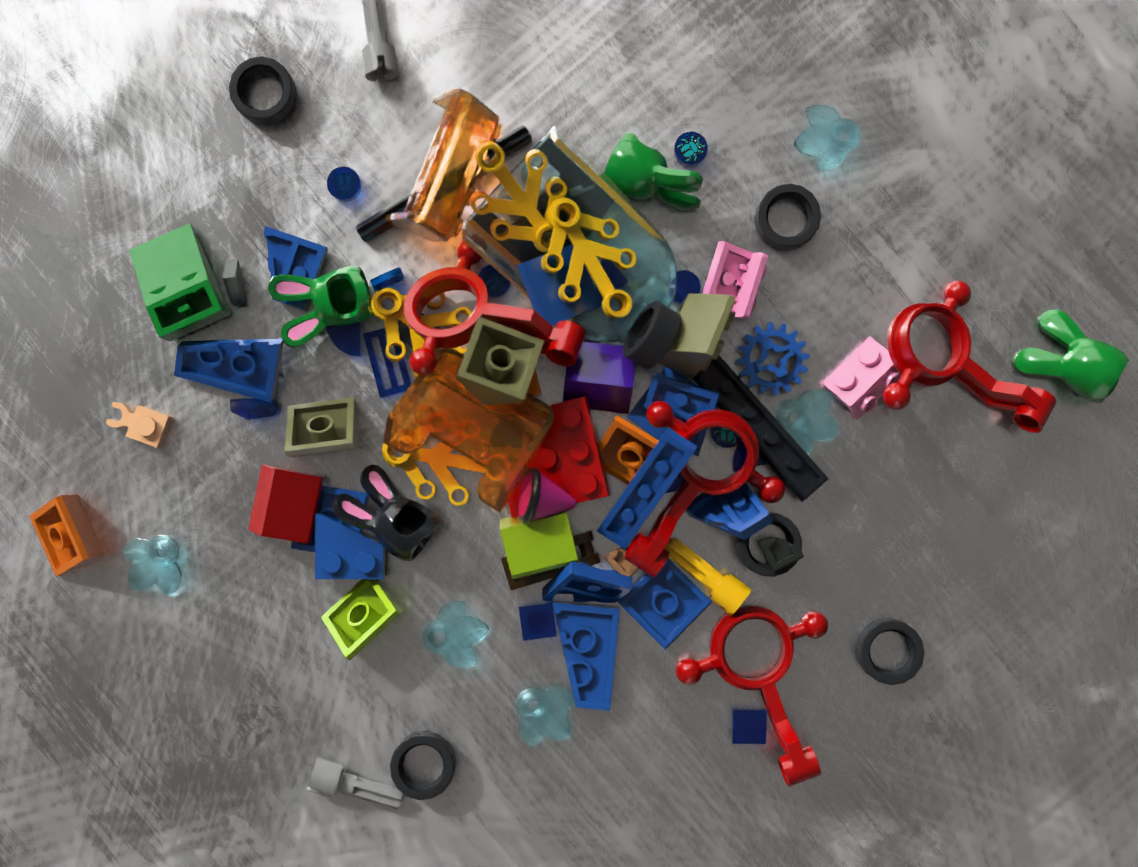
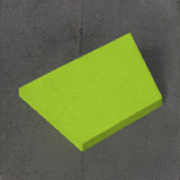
(538, 545)
(361, 616)

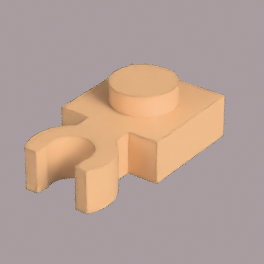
(144, 424)

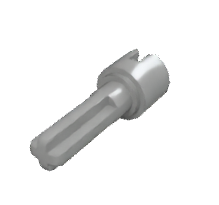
(377, 52)
(330, 778)

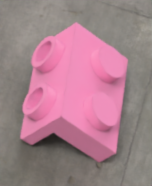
(736, 274)
(863, 378)

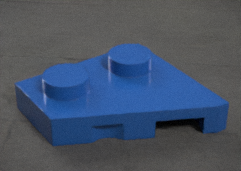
(293, 257)
(734, 512)
(346, 552)
(588, 584)

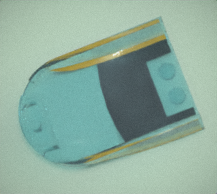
(596, 195)

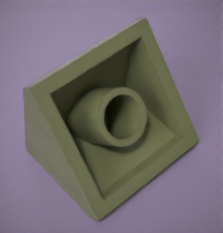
(498, 363)
(322, 428)

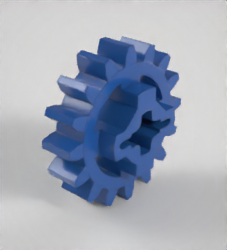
(766, 344)

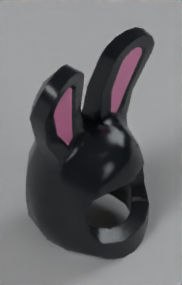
(399, 525)

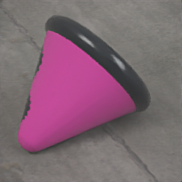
(541, 497)

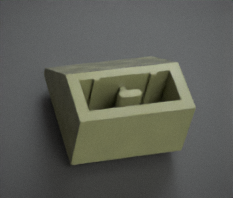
(699, 334)

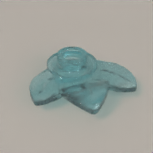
(822, 137)
(813, 419)
(150, 567)
(460, 634)
(549, 716)

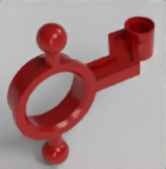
(559, 345)
(1030, 405)
(649, 552)
(798, 763)

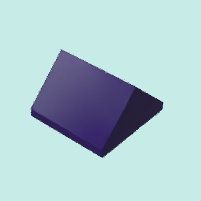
(602, 376)

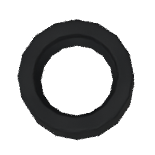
(242, 75)
(812, 209)
(651, 335)
(793, 536)
(914, 660)
(415, 790)

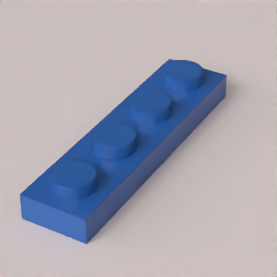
(647, 488)

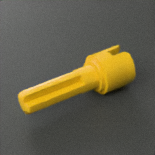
(725, 590)

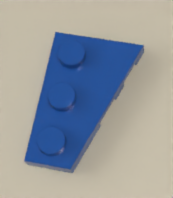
(232, 365)
(589, 650)

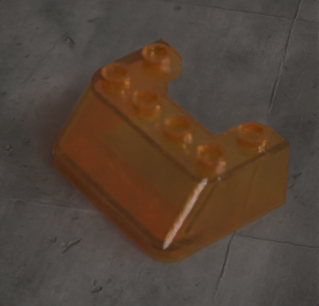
(449, 168)
(493, 435)

